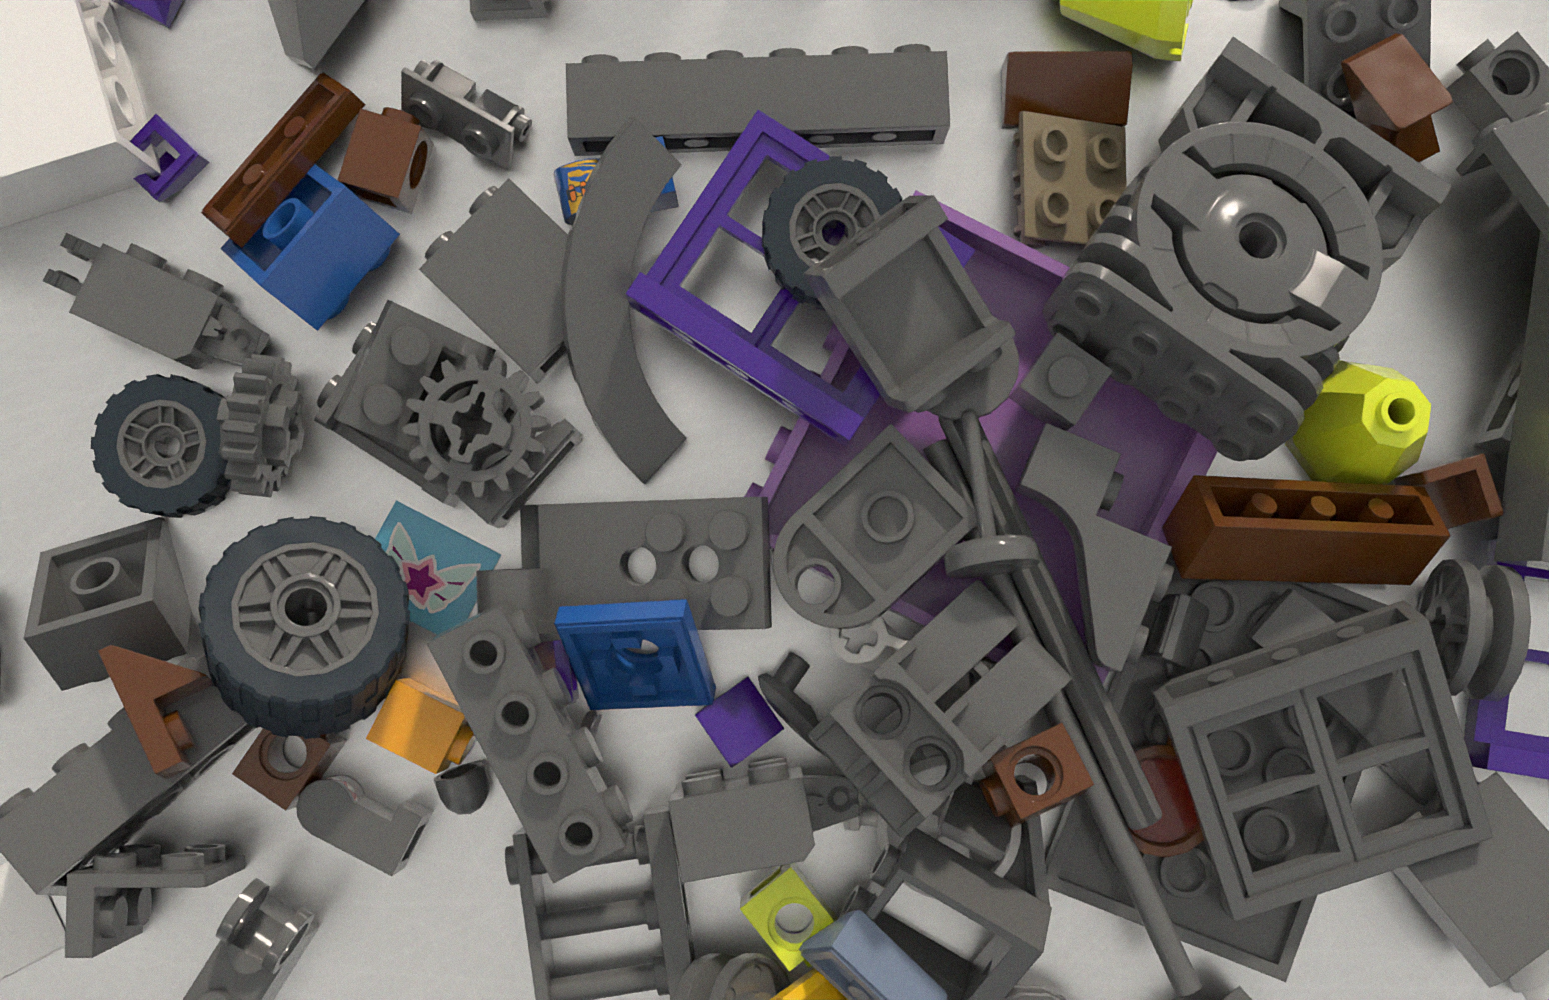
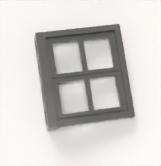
(1294, 676)

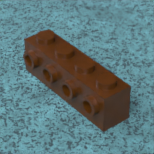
(1303, 531)

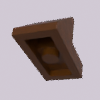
(1396, 95)
(145, 690)

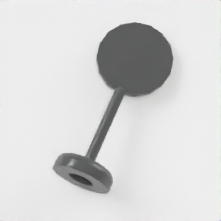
(969, 399)

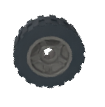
(818, 200)
(133, 453)

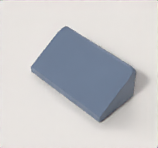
(867, 962)

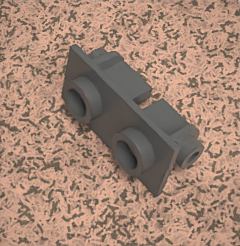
(441, 103)

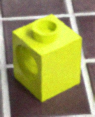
(778, 889)

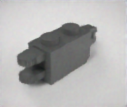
(156, 309)

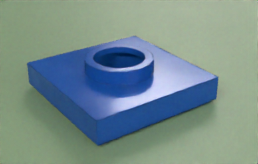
(622, 679)

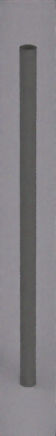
(1099, 796)

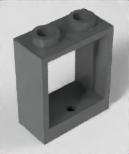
(970, 889)

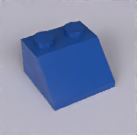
(315, 247)

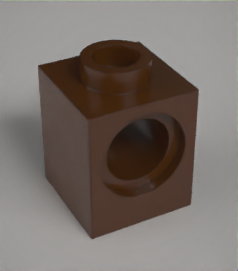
(386, 158)
(1056, 758)
(274, 778)

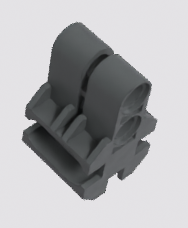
(965, 732)

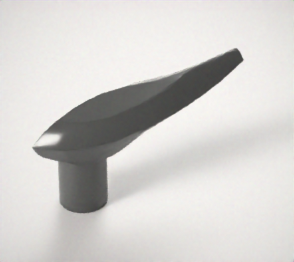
(786, 703)

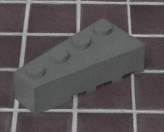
(105, 789)

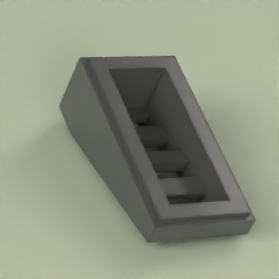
(500, 506)

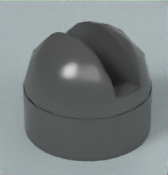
(463, 787)

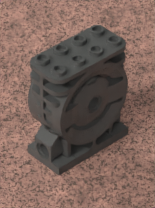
(1181, 303)

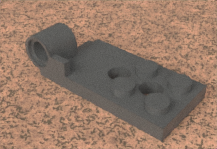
(583, 550)

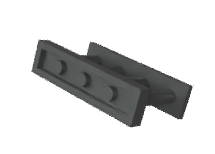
(660, 909)

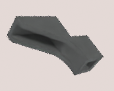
(1114, 564)

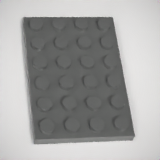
(1245, 757)

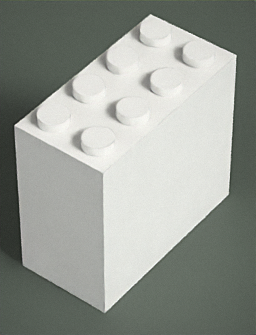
(66, 107)

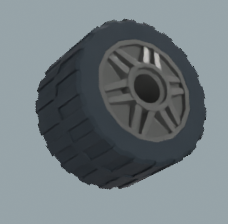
(304, 626)

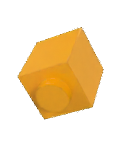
(422, 726)

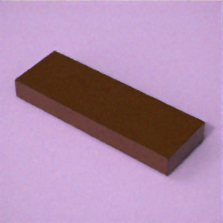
(282, 158)

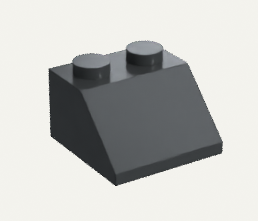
(104, 593)

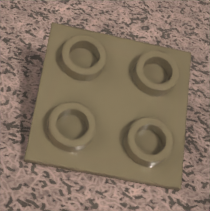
(1066, 177)

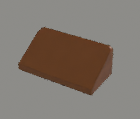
(1067, 85)

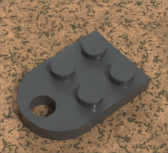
(874, 530)

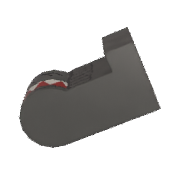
(361, 826)

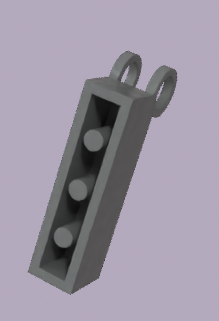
(256, 948)

